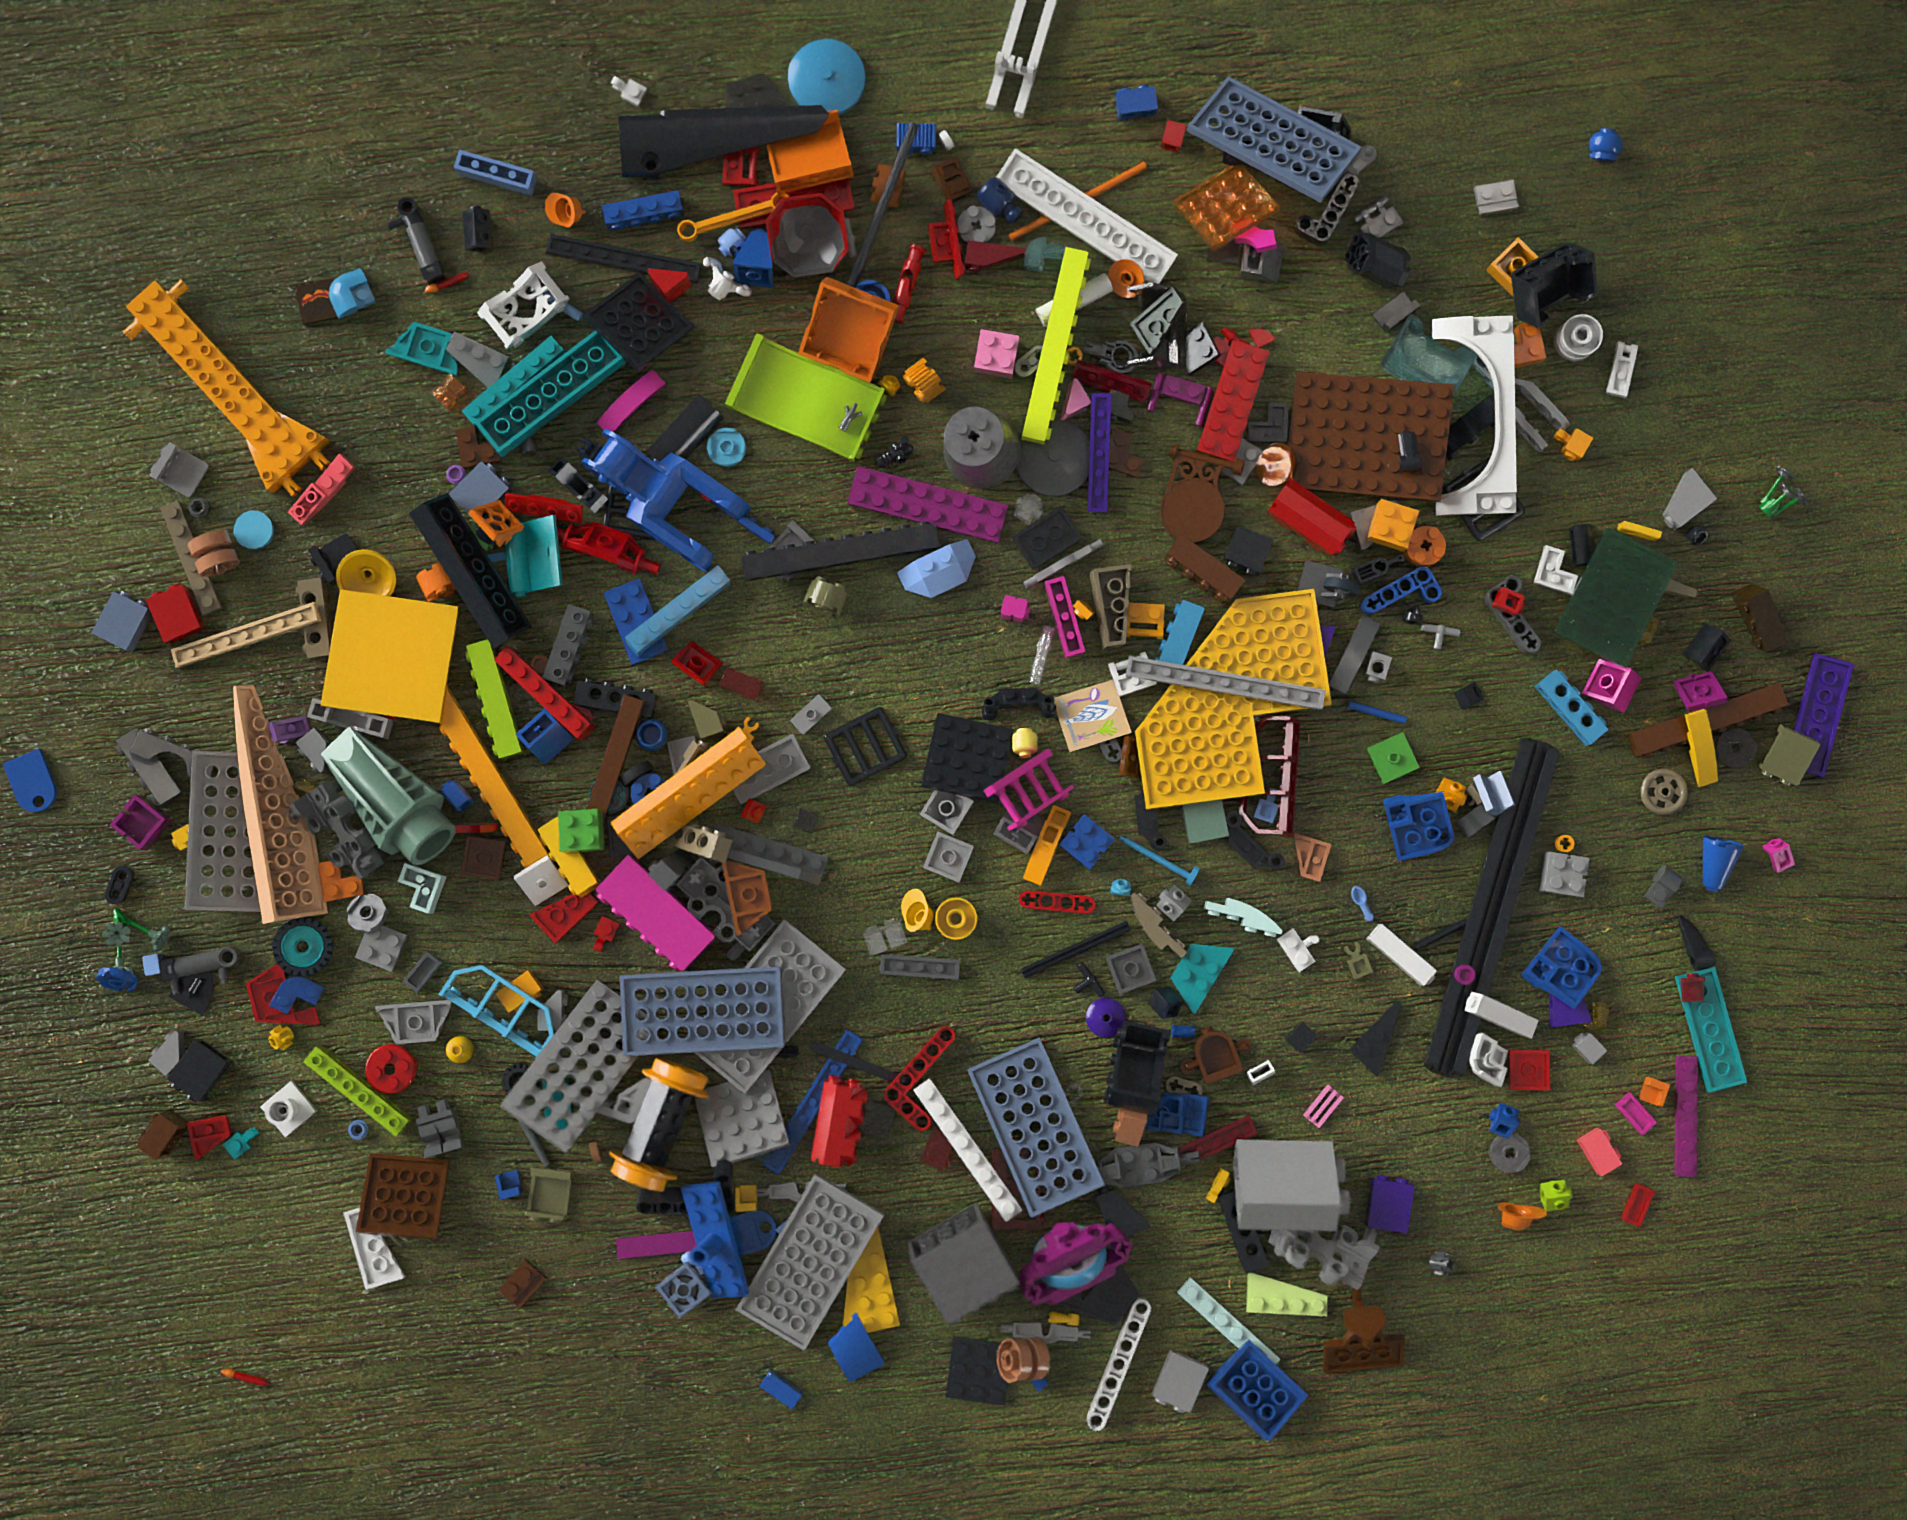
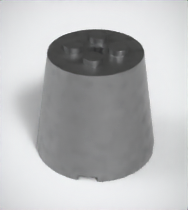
(987, 460)

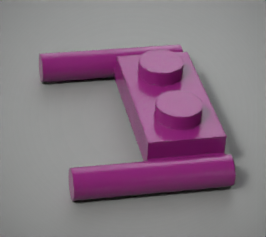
(1181, 390)

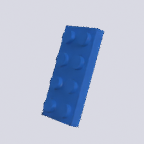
(629, 610)

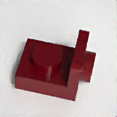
(1692, 987)

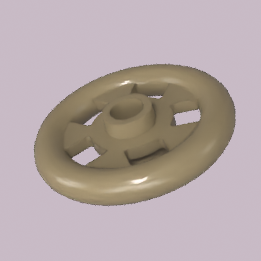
(1650, 782)

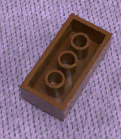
(1203, 569)

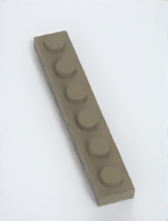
(181, 535)

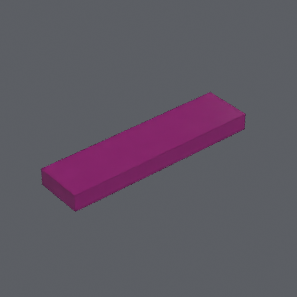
(655, 1244)

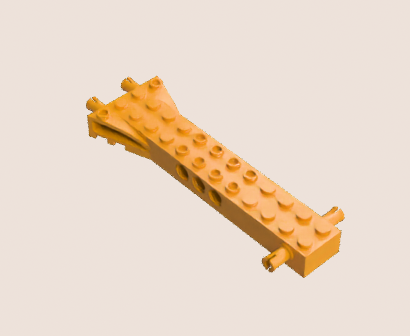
(275, 441)

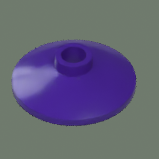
(1098, 1009)

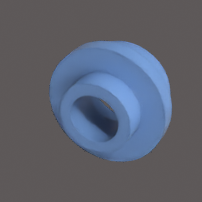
(352, 1129)

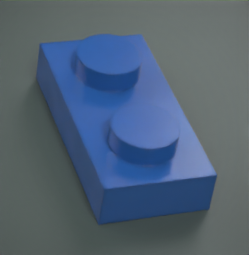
(751, 524)

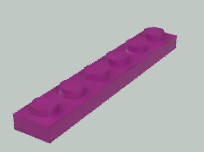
(1686, 1116)

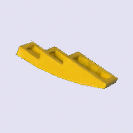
(1702, 748)

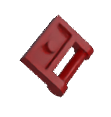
(733, 168)

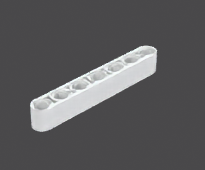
(1118, 1373)

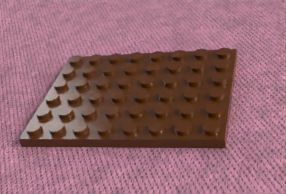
(1349, 432)

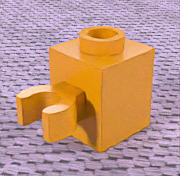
(1574, 444)

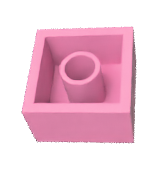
(996, 354)

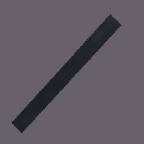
(855, 1062)

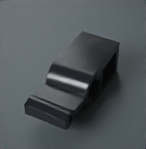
(1373, 573)

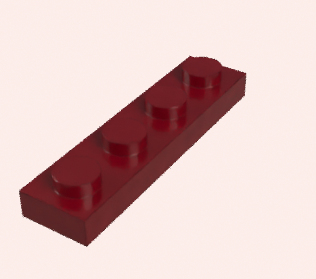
(1108, 379)
(1220, 1138)

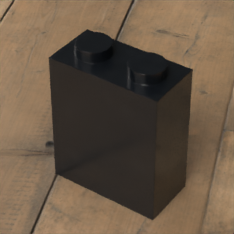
(199, 1070)

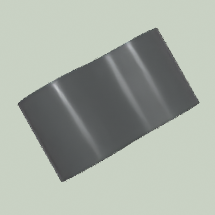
(1474, 820)

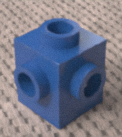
(1504, 1120)

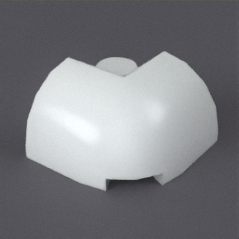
(1488, 1060)

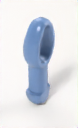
(1360, 898)

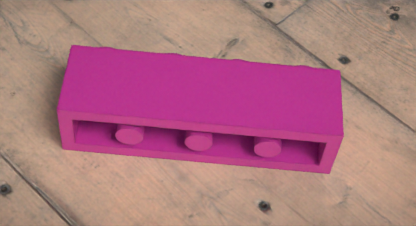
(1064, 617)

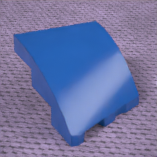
(1180, 1114)
(855, 1350)

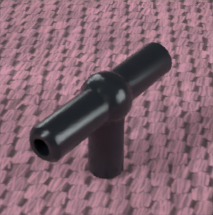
(1090, 979)

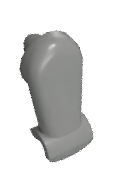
(1363, 159)

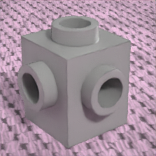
(1173, 902)

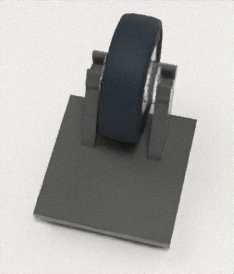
(1327, 583)

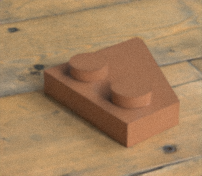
(1311, 856)

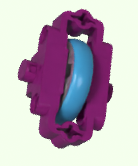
(1072, 1261)

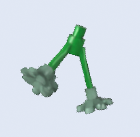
(119, 931)

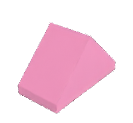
(1075, 400)

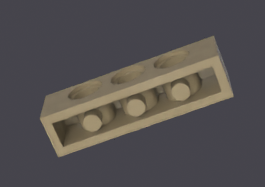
(304, 591)
(701, 841)

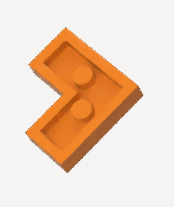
(337, 887)

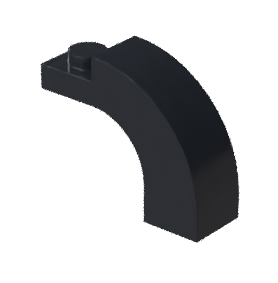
(578, 485)

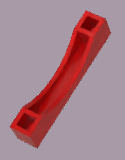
(544, 693)

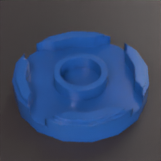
(117, 979)

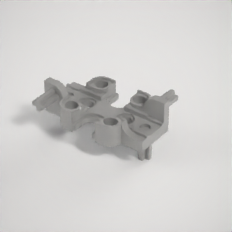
(1344, 1243)

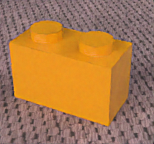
(527, 982)

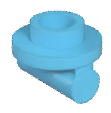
(1121, 887)

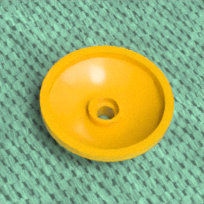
(352, 574)

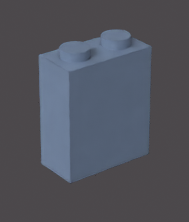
(480, 488)
(122, 621)

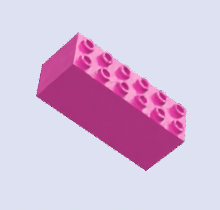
(655, 914)

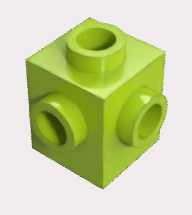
(1555, 1195)

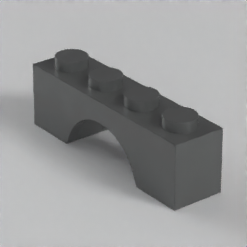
(148, 745)

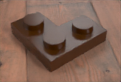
(471, 451)
(1119, 459)

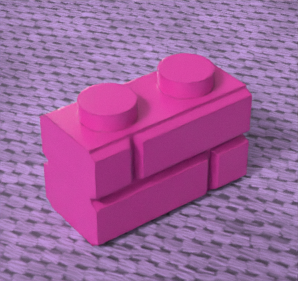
(1014, 609)

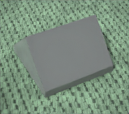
(946, 810)

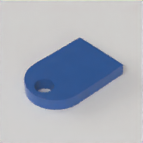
(31, 778)
(748, 1231)

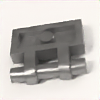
(1383, 223)

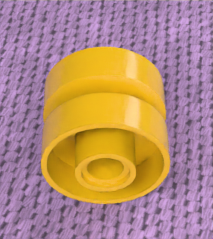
(956, 918)

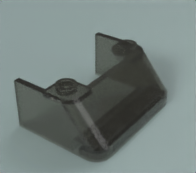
(1172, 350)

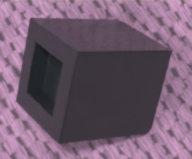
(1165, 1002)
(1300, 1036)

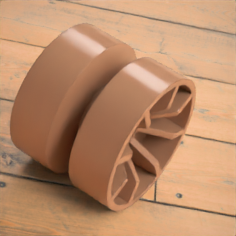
(213, 553)
(1023, 1359)

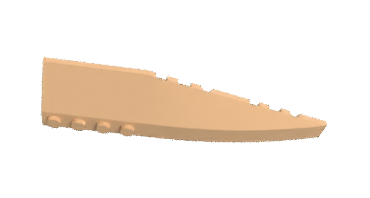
(280, 847)

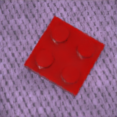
(1529, 1069)

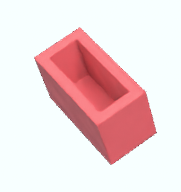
(1599, 1151)

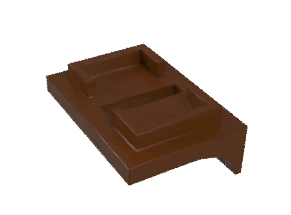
(954, 188)

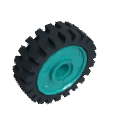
(297, 931)

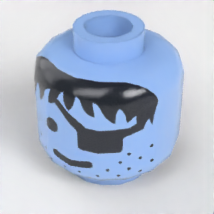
(731, 242)

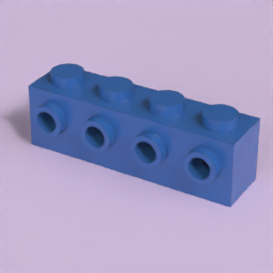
(643, 210)

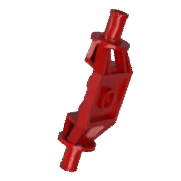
(608, 545)

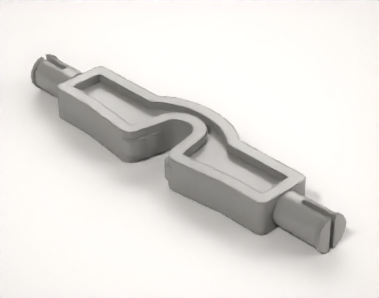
(1059, 565)
(786, 1190)
(1056, 1331)

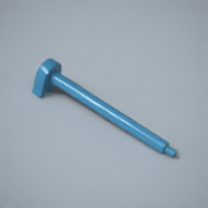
(1189, 876)

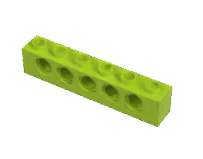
(358, 1090)

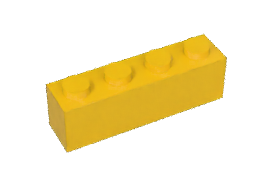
(572, 865)

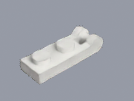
(1621, 370)

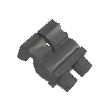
(440, 1124)

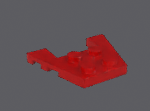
(261, 992)

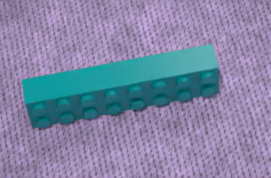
(549, 393)

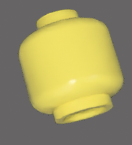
(1024, 742)

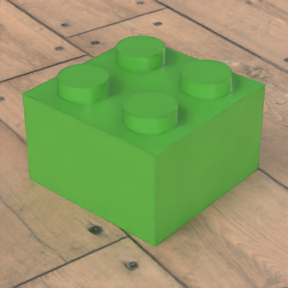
(581, 831)

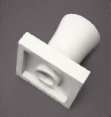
(297, 1109)

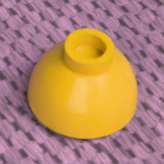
(459, 1049)

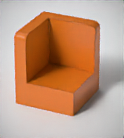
(1654, 1091)

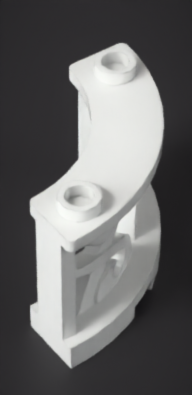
(527, 279)

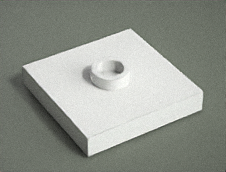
(540, 880)

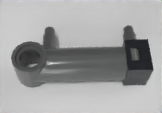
(199, 963)

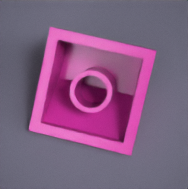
(1612, 685)

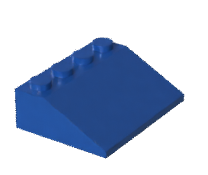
(1256, 1390)

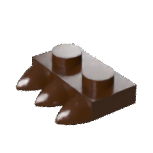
(1129, 759)

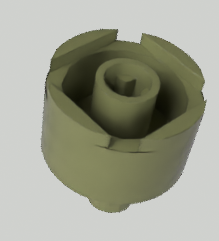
(825, 597)

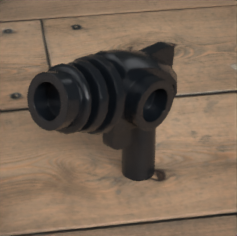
(898, 453)

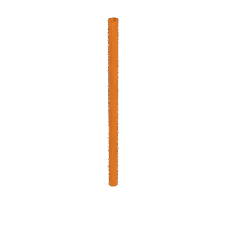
(1093, 193)

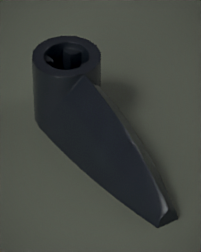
(1697, 949)

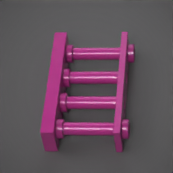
(1012, 779)

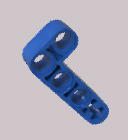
(1397, 593)

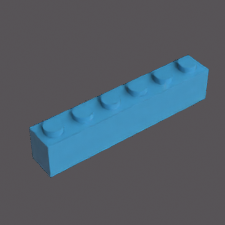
(677, 610)

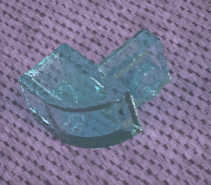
(1038, 250)

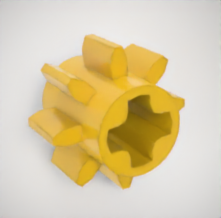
(281, 1037)

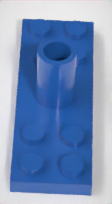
(714, 1240)

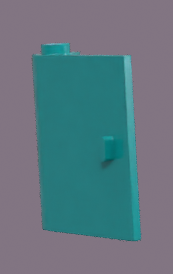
(534, 557)

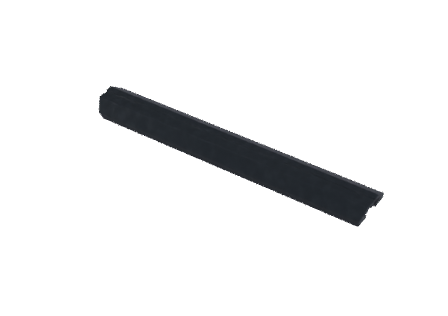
(1492, 905)

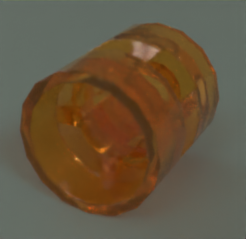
(449, 391)

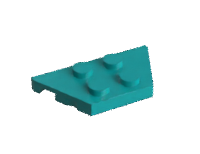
(425, 347)
(1198, 972)

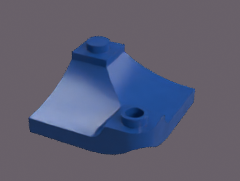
(1418, 824)
(1563, 968)

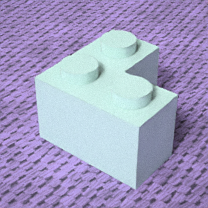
(427, 885)

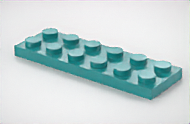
(1713, 1035)

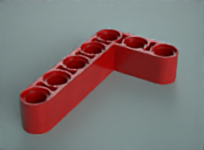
(915, 1075)

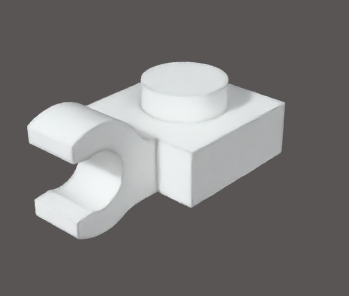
(631, 91)

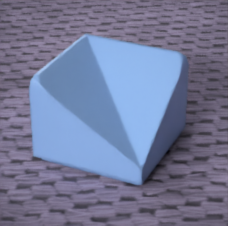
(151, 964)

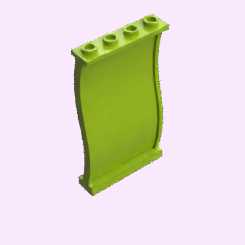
(805, 398)

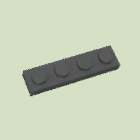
(919, 966)

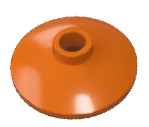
(1118, 277)

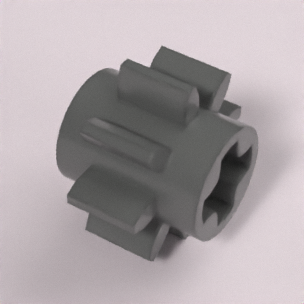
(1441, 1263)

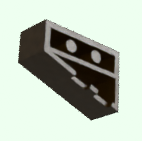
(1759, 617)

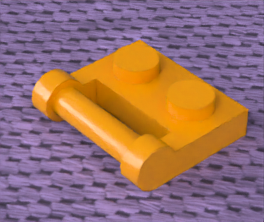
(1145, 614)

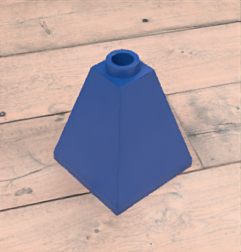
(754, 261)

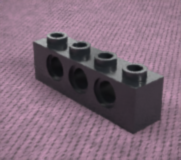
(584, 697)
(1252, 1261)

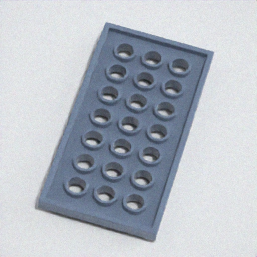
(1270, 128)
(694, 1042)
(1011, 1148)

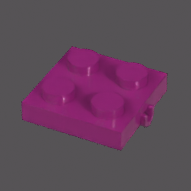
(1700, 692)

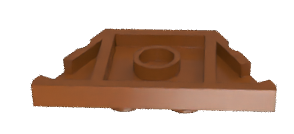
(747, 894)

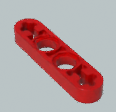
(1056, 905)

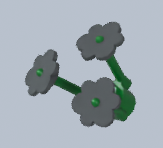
(1771, 506)

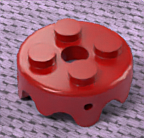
(405, 1068)

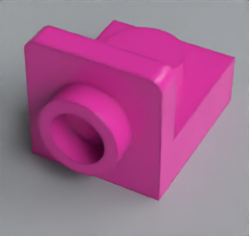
(1780, 854)

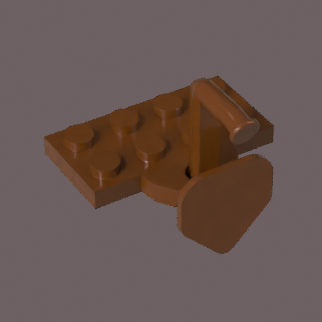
(1364, 1341)

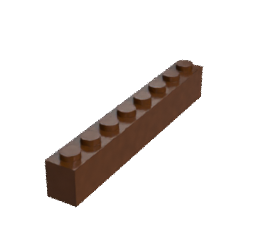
(1720, 716)

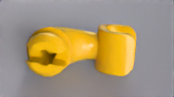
(1070, 1319)

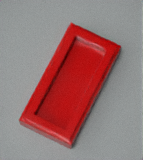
(1637, 1205)

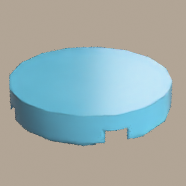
(726, 447)
(253, 530)

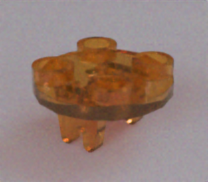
(1272, 457)

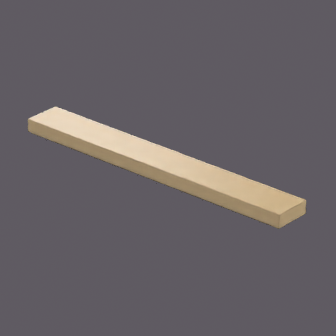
(246, 635)

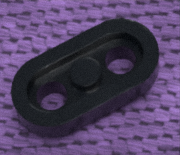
(116, 883)

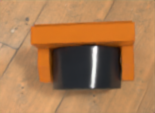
(492, 523)

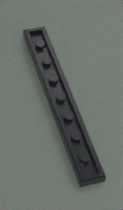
(618, 256)

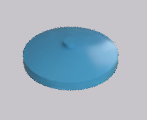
(827, 75)

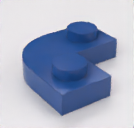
(293, 988)

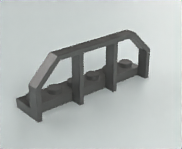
(774, 855)

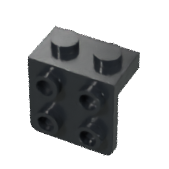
(1247, 551)
(330, 556)

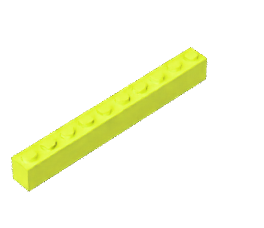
(1055, 345)

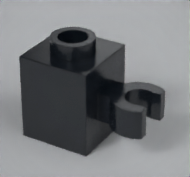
(589, 450)

